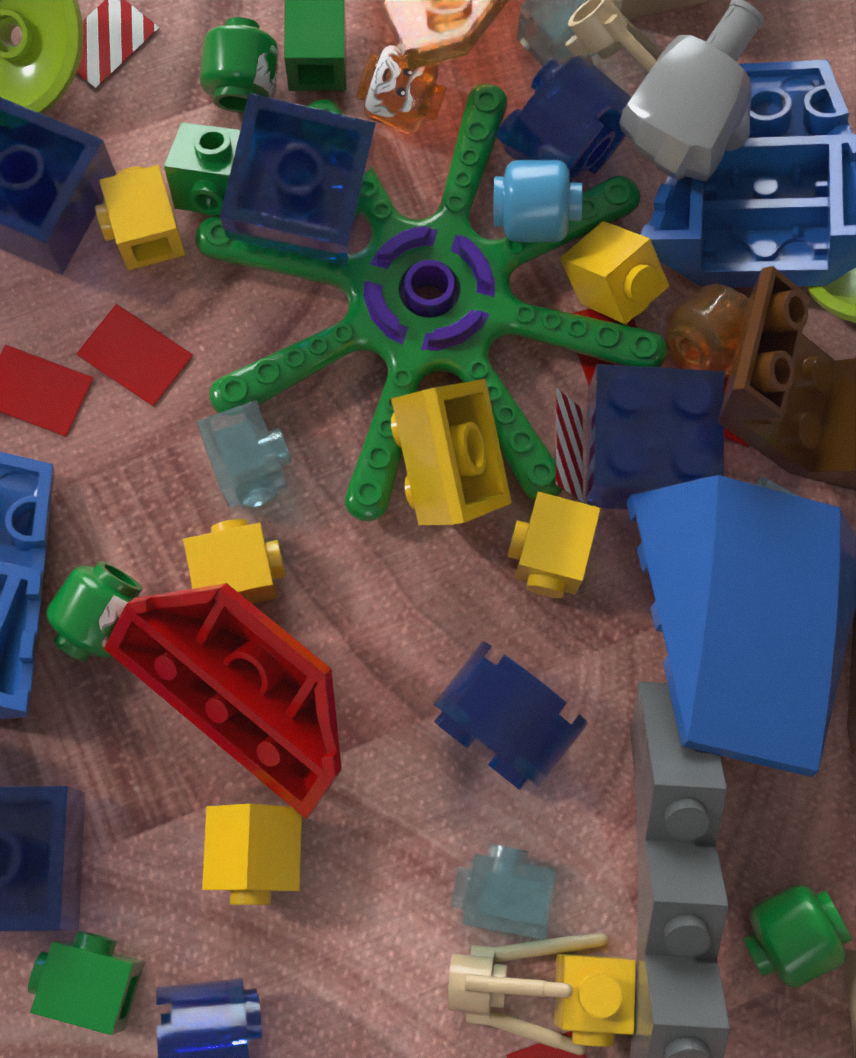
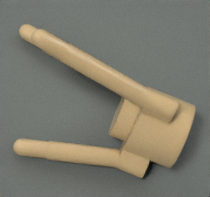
(605, 30)
(480, 984)

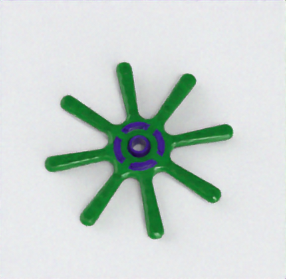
(440, 333)

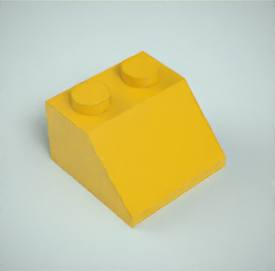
(450, 453)

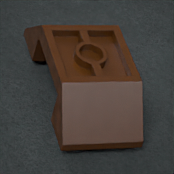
(789, 392)

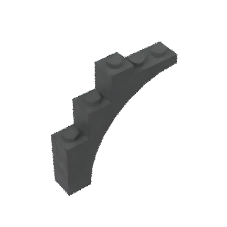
(679, 888)

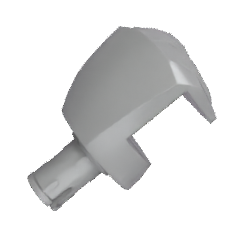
(695, 99)

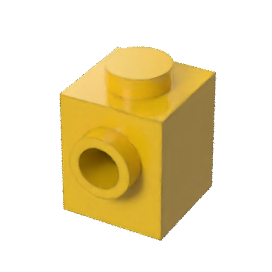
(139, 217)
(615, 272)
(554, 545)
(236, 556)
(252, 851)
(600, 998)

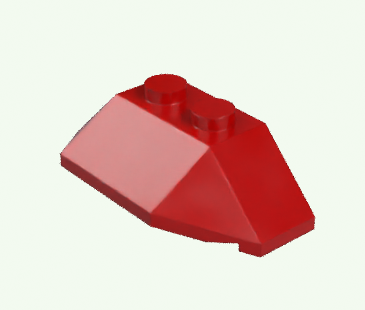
(238, 684)

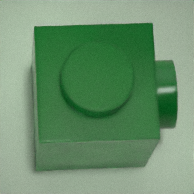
(315, 45)
(85, 983)

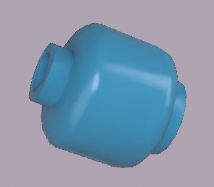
(536, 201)

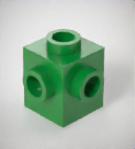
(200, 167)

